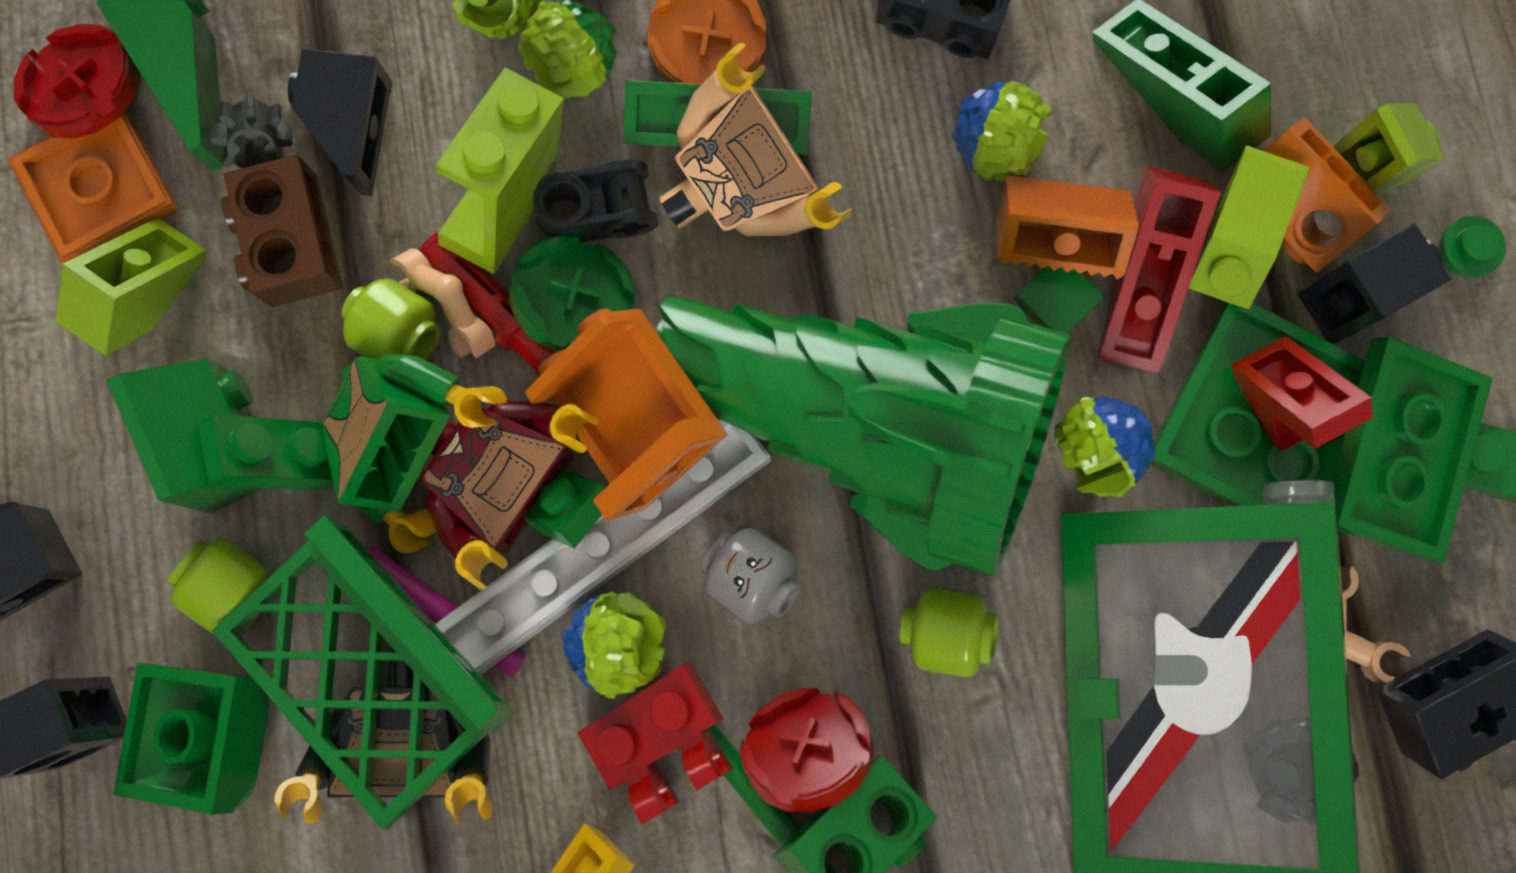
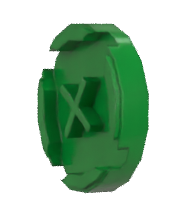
(564, 283)

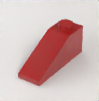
(1148, 299)

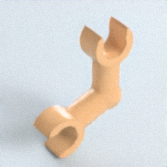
(467, 331)
(1360, 649)

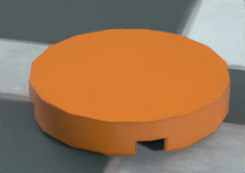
(693, 36)

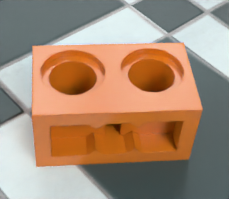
(1331, 187)

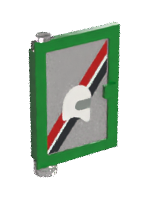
(1209, 688)

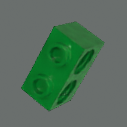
(851, 830)

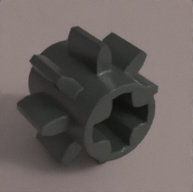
(251, 132)

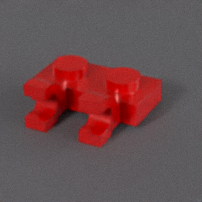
(648, 728)

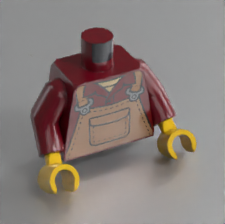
(494, 475)

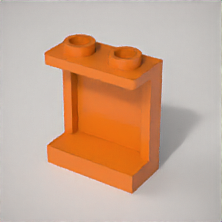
(645, 404)

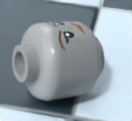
(750, 575)

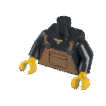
(440, 729)

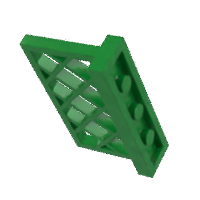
(406, 630)

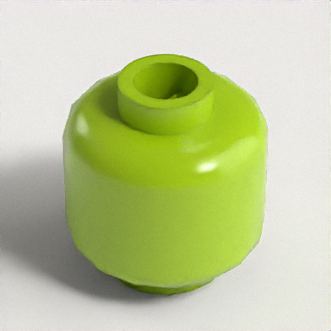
(389, 320)
(215, 581)
(950, 632)

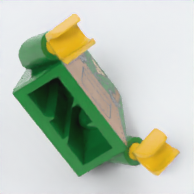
(385, 431)

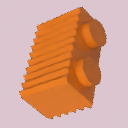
(1065, 226)

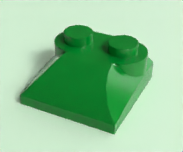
(192, 739)

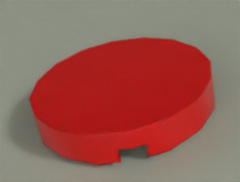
(76, 81)
(807, 750)

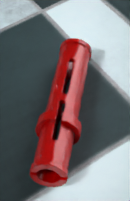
(487, 301)

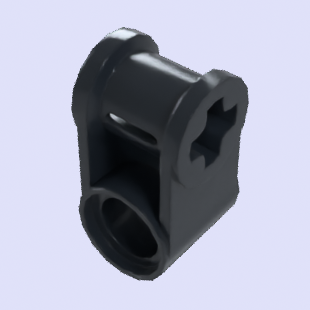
(600, 201)

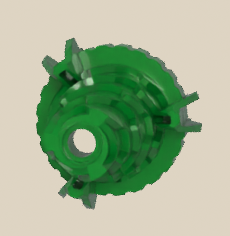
(919, 422)

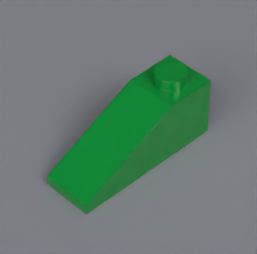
(177, 62)
(1189, 83)

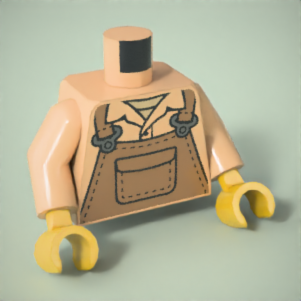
(743, 163)

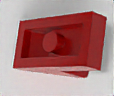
(1299, 395)

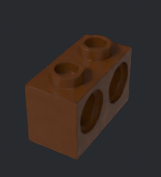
(295, 226)

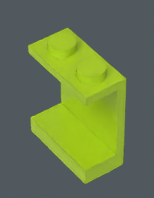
(500, 160)

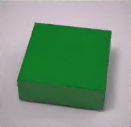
(1058, 298)

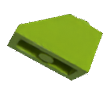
(1391, 146)
(1248, 227)
(126, 284)

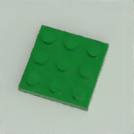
(1212, 430)

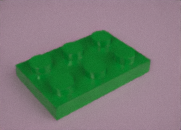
(1410, 462)

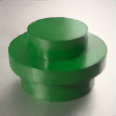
(1472, 247)

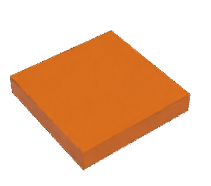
(93, 186)

